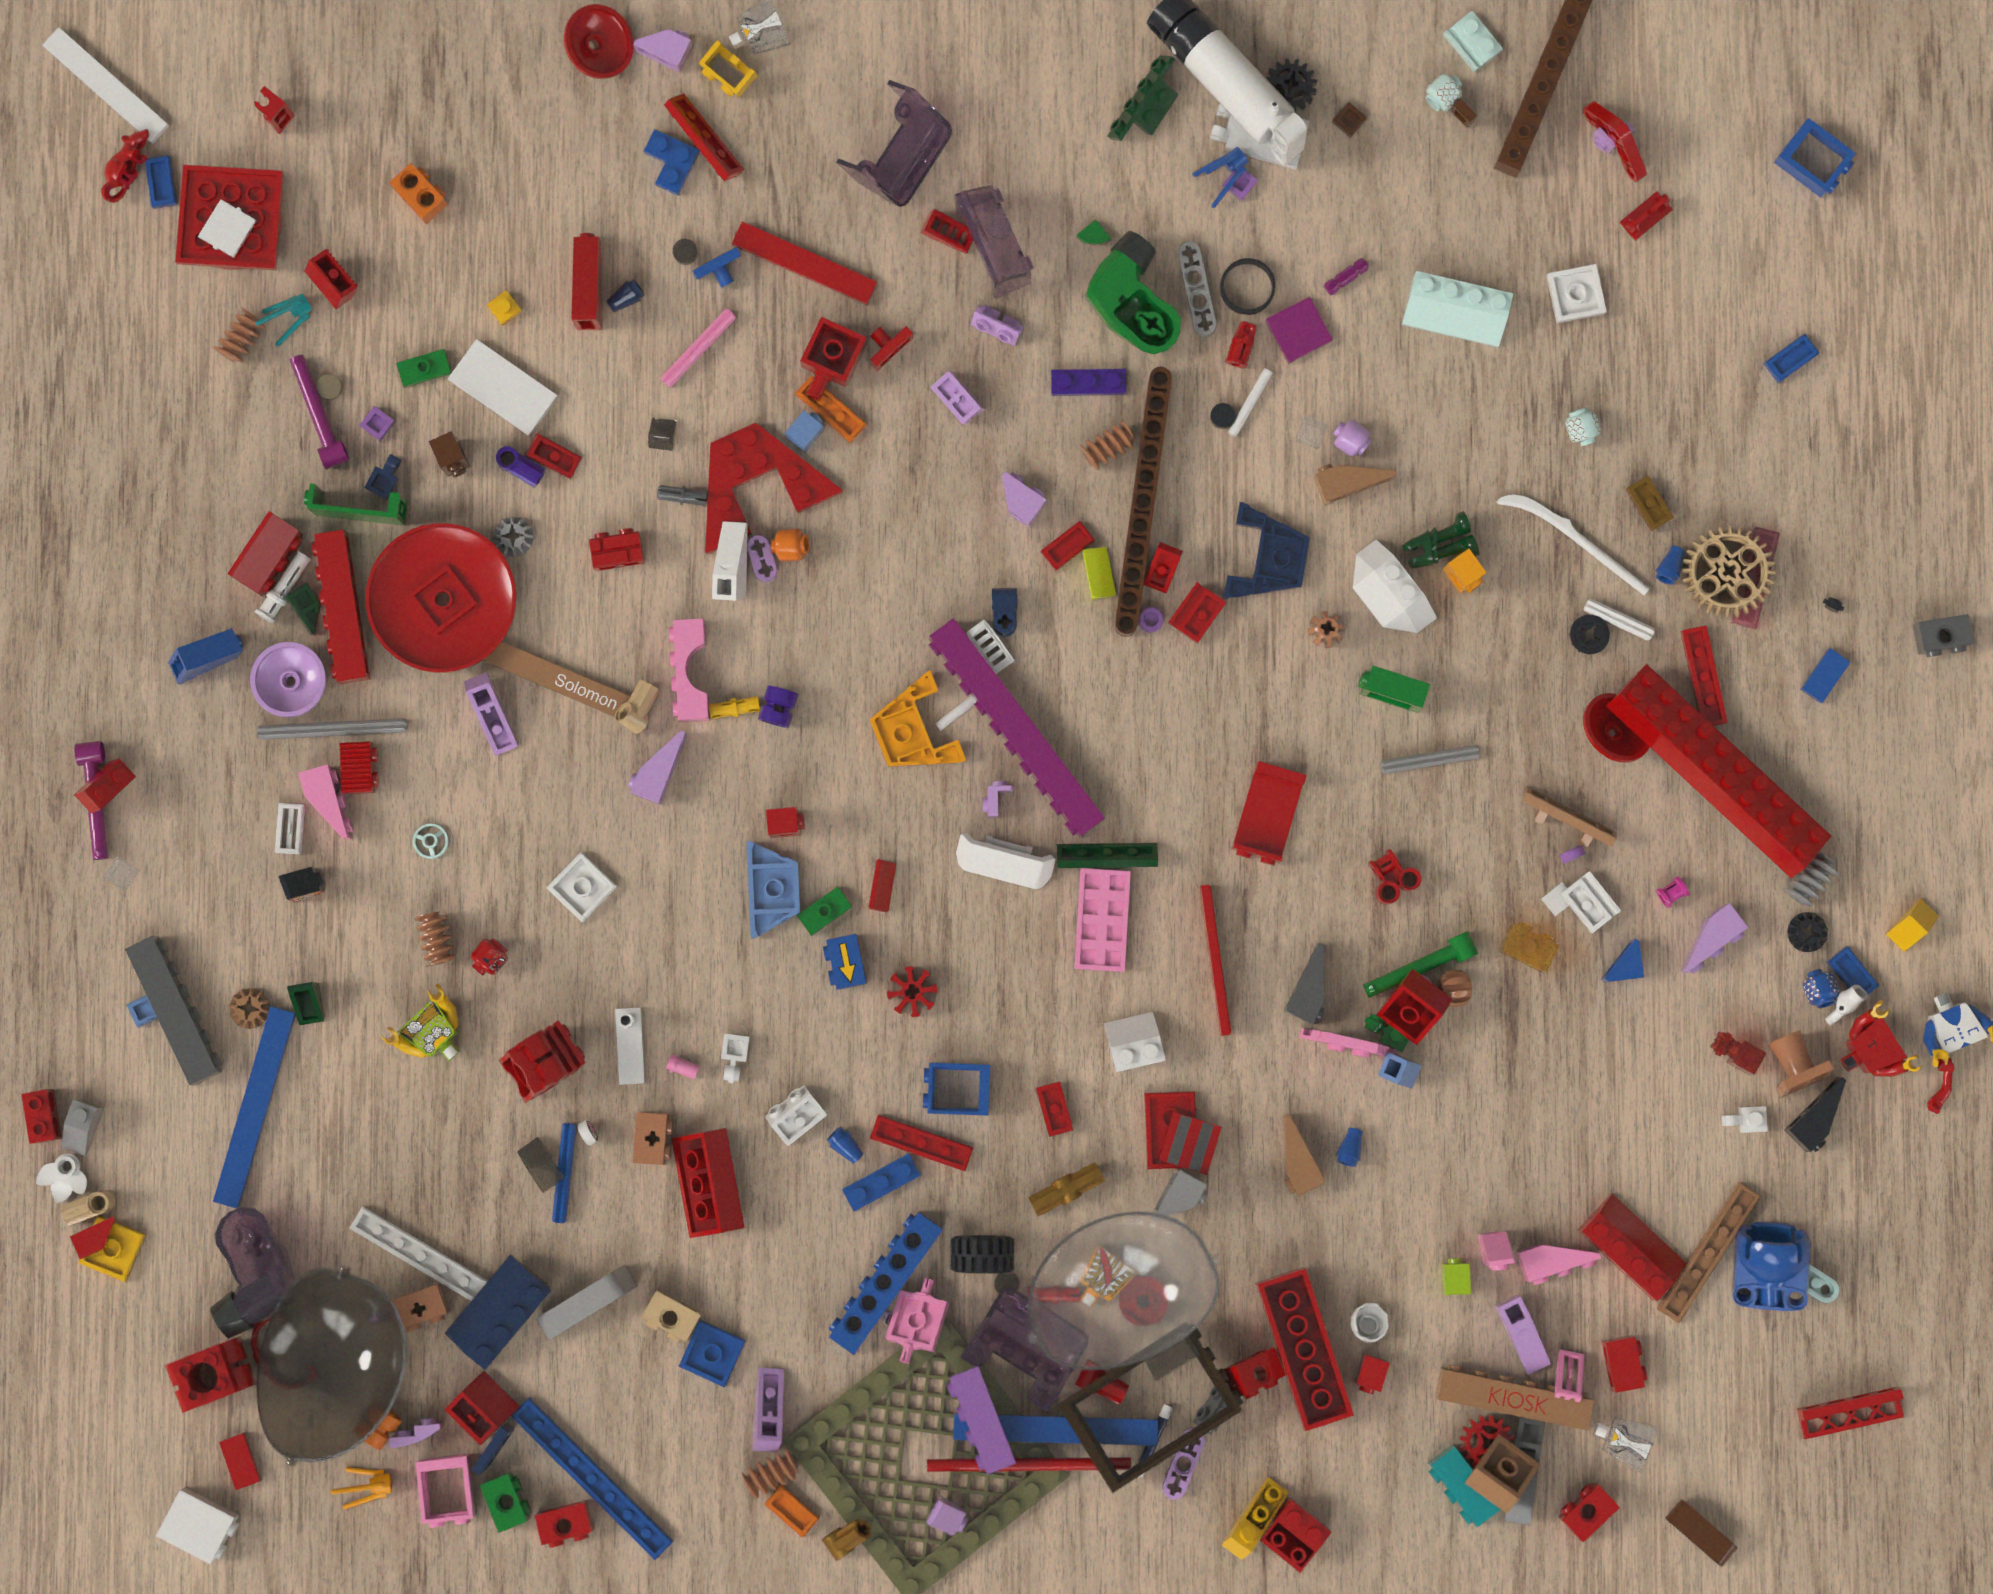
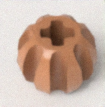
(1333, 625)
(1457, 986)

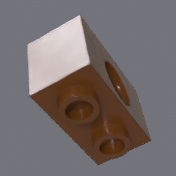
(449, 454)

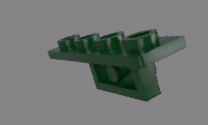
(1148, 103)

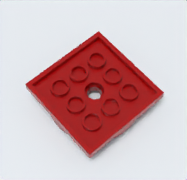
(253, 191)

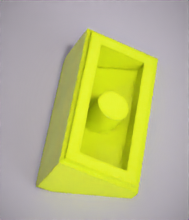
(1098, 573)

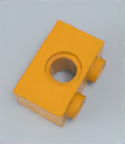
(1465, 572)

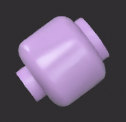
(1351, 438)

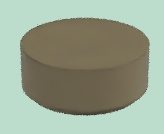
(329, 387)

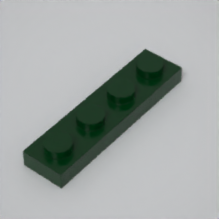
(1107, 855)

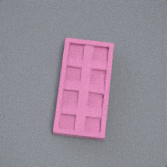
(1102, 920)

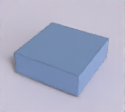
(142, 1011)

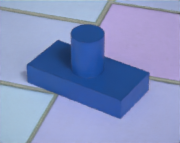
(718, 267)

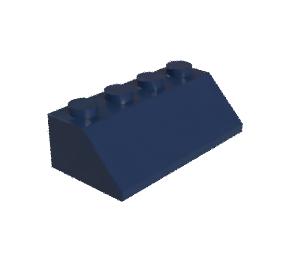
(498, 1311)

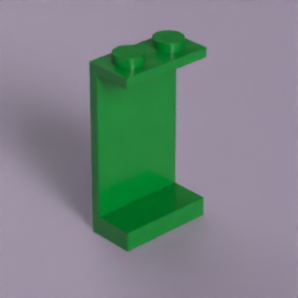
(395, 515)

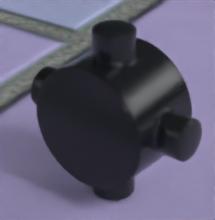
(1833, 605)

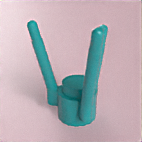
(296, 305)

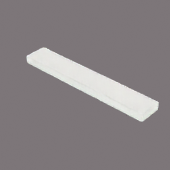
(105, 84)
(417, 1253)

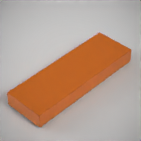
(833, 412)

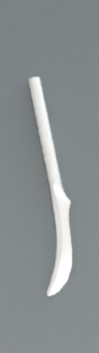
(1567, 528)

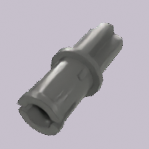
(682, 495)

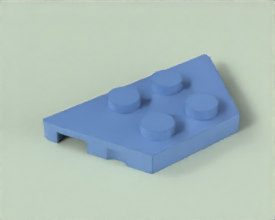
(772, 889)

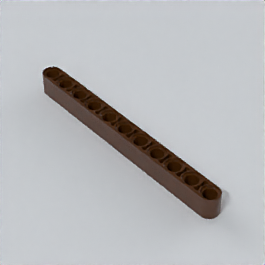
(1148, 490)

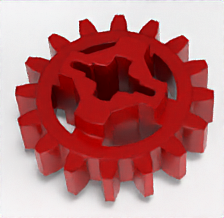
(1476, 1428)

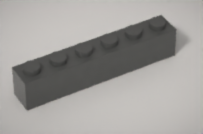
(174, 1010)

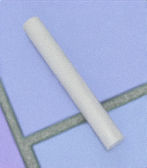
(1250, 402)
(955, 713)

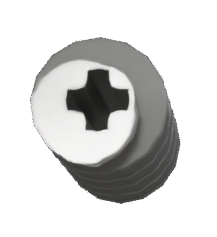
(1812, 880)

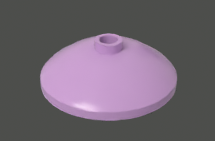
(271, 676)

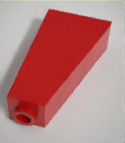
(586, 283)

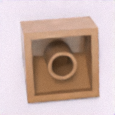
(1503, 1474)

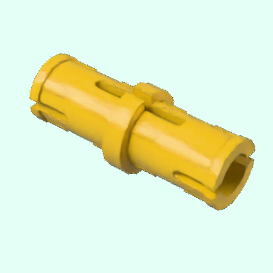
(734, 707)

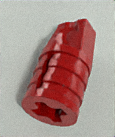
(1241, 345)

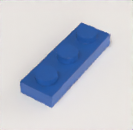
(881, 1182)

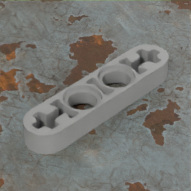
(1196, 289)

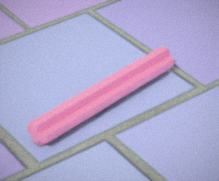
(699, 346)

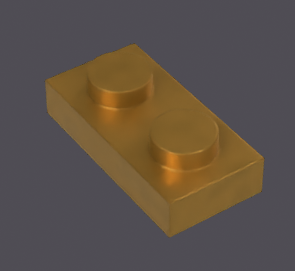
(1649, 503)

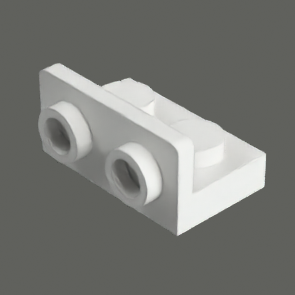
(795, 1115)

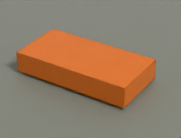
(791, 1510)

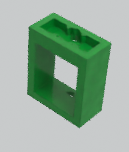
(1393, 688)

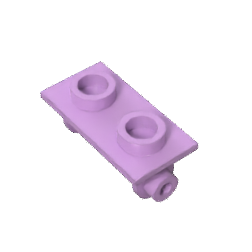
(987, 321)

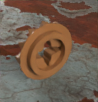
(258, 1000)

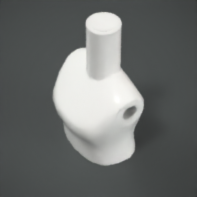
(1846, 1003)

